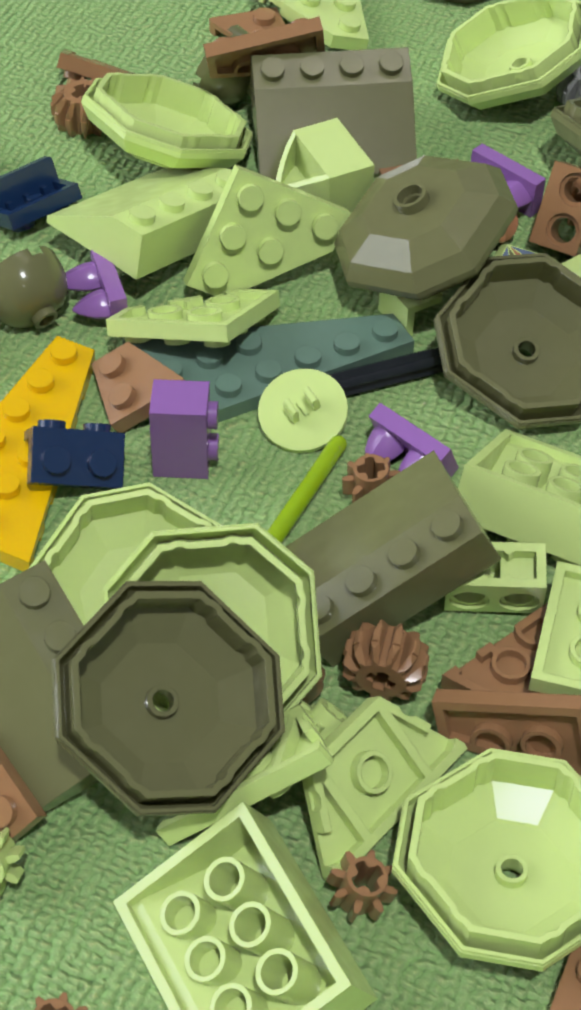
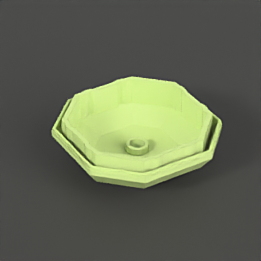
(512, 52)
(166, 121)
(104, 533)
(253, 578)
(488, 819)

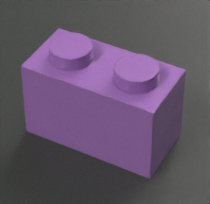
(182, 427)

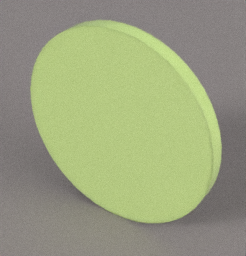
(302, 410)

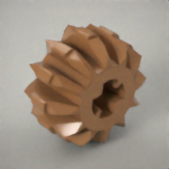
(68, 110)
(385, 660)

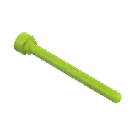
(307, 488)

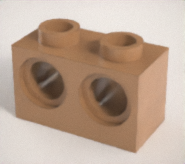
(557, 206)

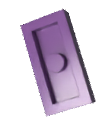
(523, 183)
(104, 285)
(397, 435)

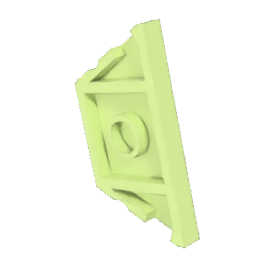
(291, 759)
(375, 766)

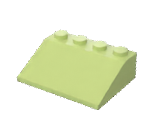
(146, 219)
(527, 493)
(240, 926)

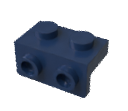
(33, 193)
(75, 456)

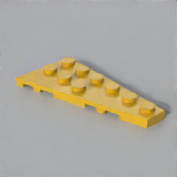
(46, 391)

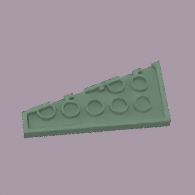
(265, 352)

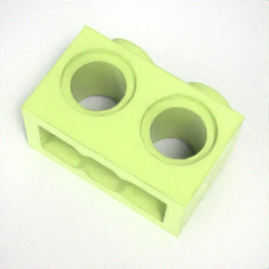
(509, 585)

